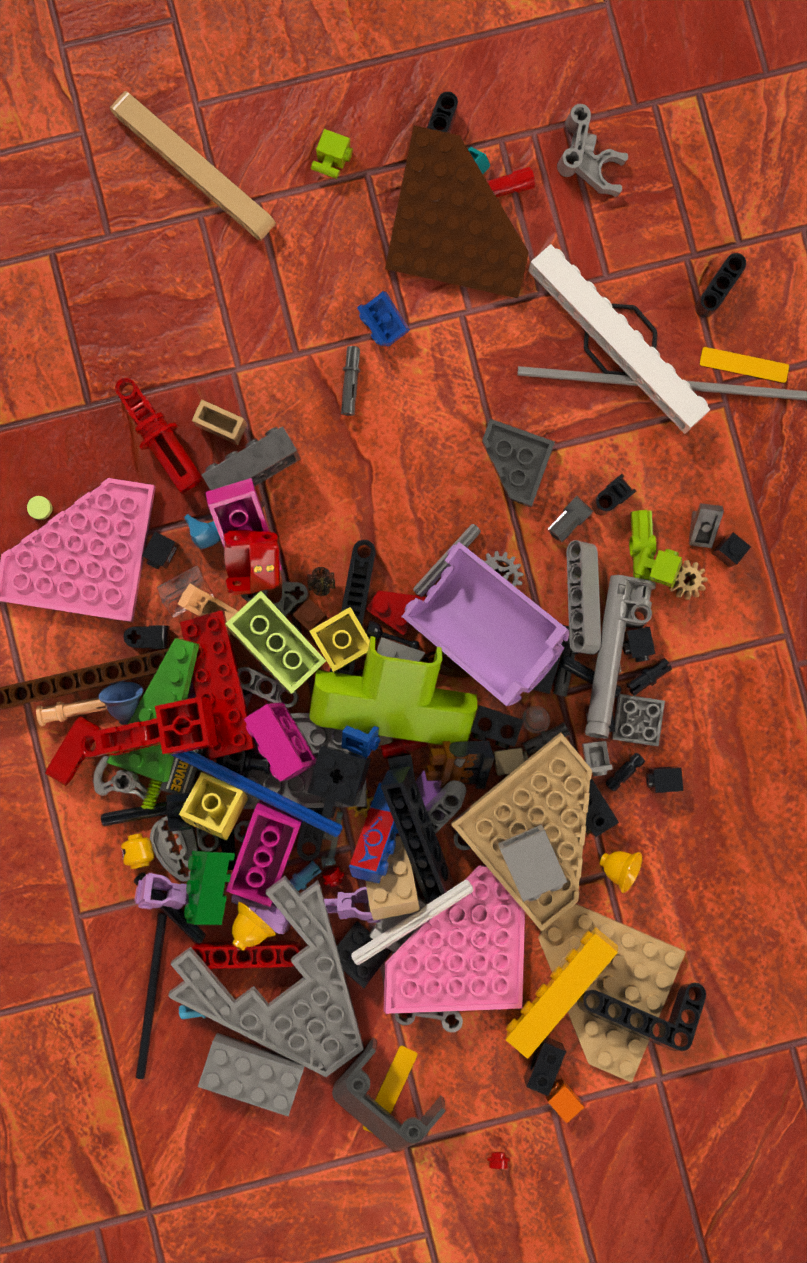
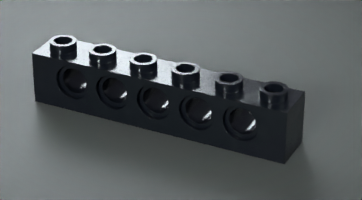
(417, 833)

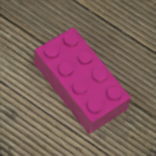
(236, 509)
(263, 853)

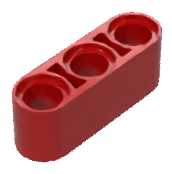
(68, 756)

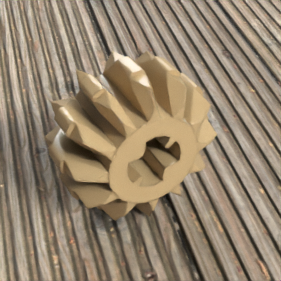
(695, 582)

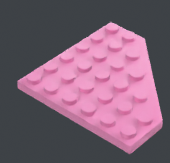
(84, 556)
(462, 956)

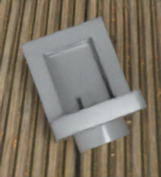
(597, 757)

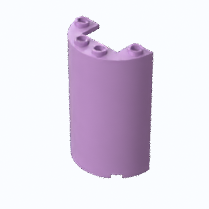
(488, 626)

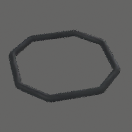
(644, 319)

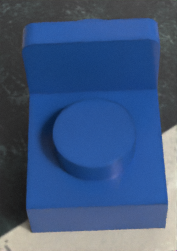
(360, 742)

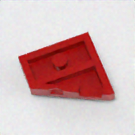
(390, 608)

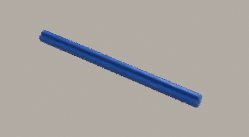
(260, 792)

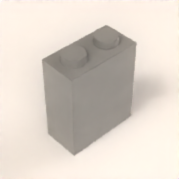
(532, 863)

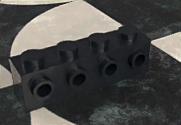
(599, 814)

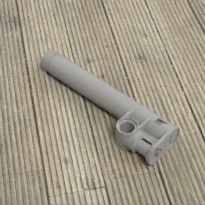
(623, 599)

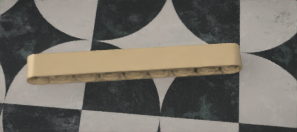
(192, 165)

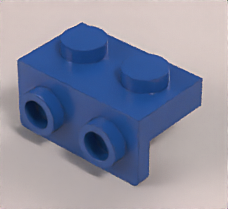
(383, 320)

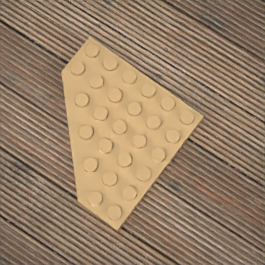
(542, 791)
(636, 975)

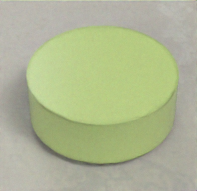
(39, 507)

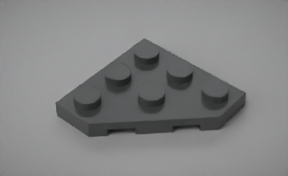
(517, 459)

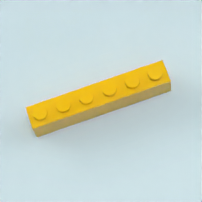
(561, 992)

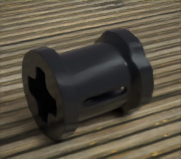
(256, 762)

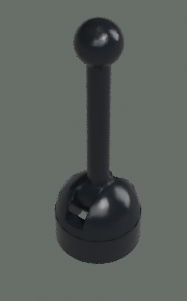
(375, 630)

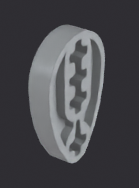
(162, 848)

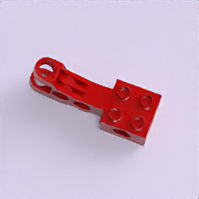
(178, 729)

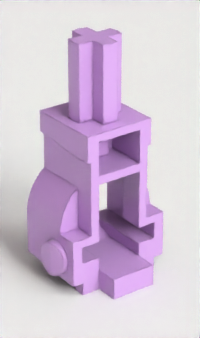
(176, 893)
(345, 905)
(269, 915)

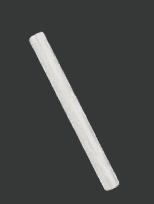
(412, 922)

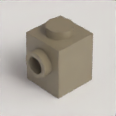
(508, 760)

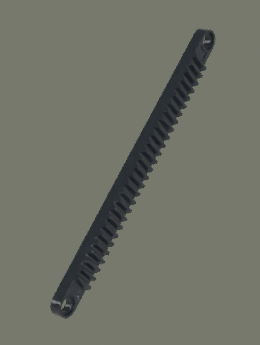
(355, 597)

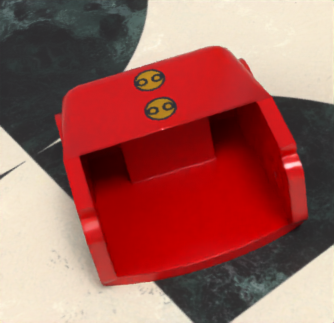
(251, 561)

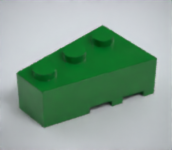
(206, 887)

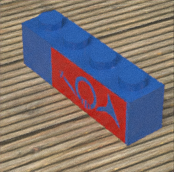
(375, 842)

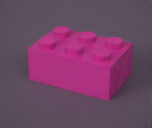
(280, 741)

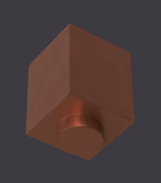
(309, 615)

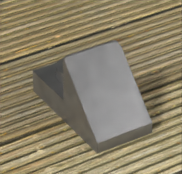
(705, 525)

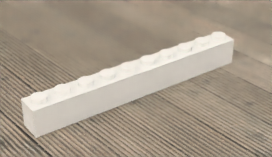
(618, 338)

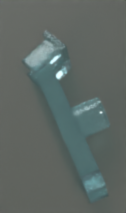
(330, 859)

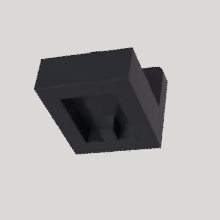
(174, 804)

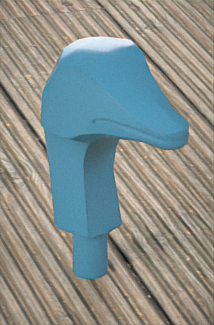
(202, 533)

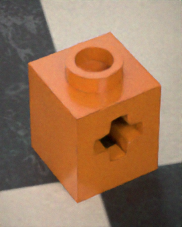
(564, 1100)

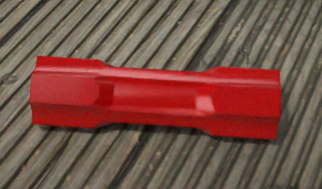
(515, 182)

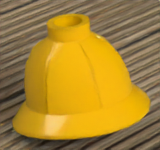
(622, 868)
(249, 928)

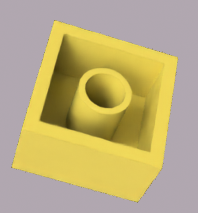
(341, 639)
(213, 806)

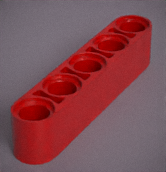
(256, 958)

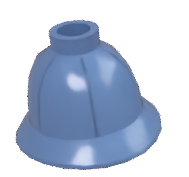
(121, 700)

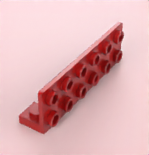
(218, 679)

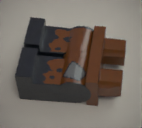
(461, 761)

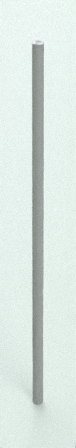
(696, 386)

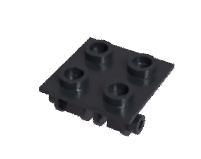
(353, 940)

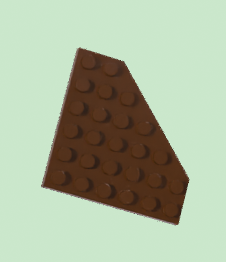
(452, 222)

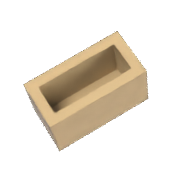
(219, 422)

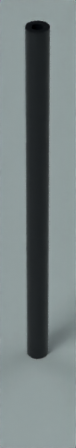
(151, 996)

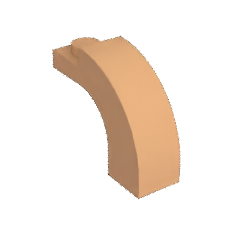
(203, 603)

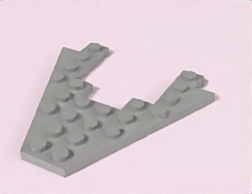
(306, 1022)

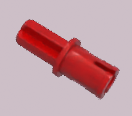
(401, 746)

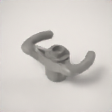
(124, 781)

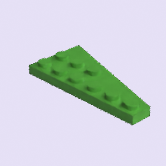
(168, 685)

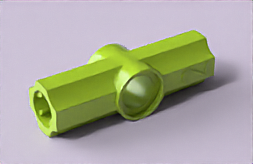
(641, 537)

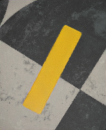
(744, 364)
(395, 1079)

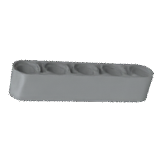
(583, 597)

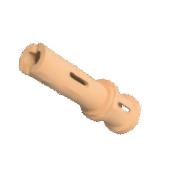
(62, 711)

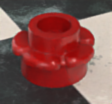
(333, 876)
(498, 1160)

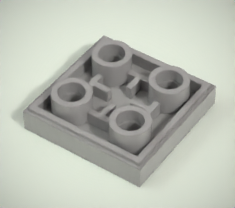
(638, 720)

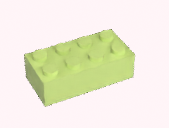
(275, 642)

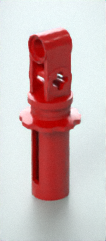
(154, 430)

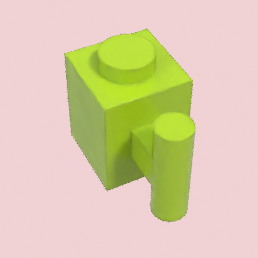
(333, 151)
(663, 568)

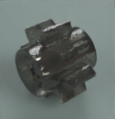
(321, 581)

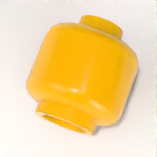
(137, 851)

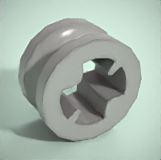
(238, 828)

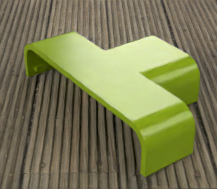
(394, 697)

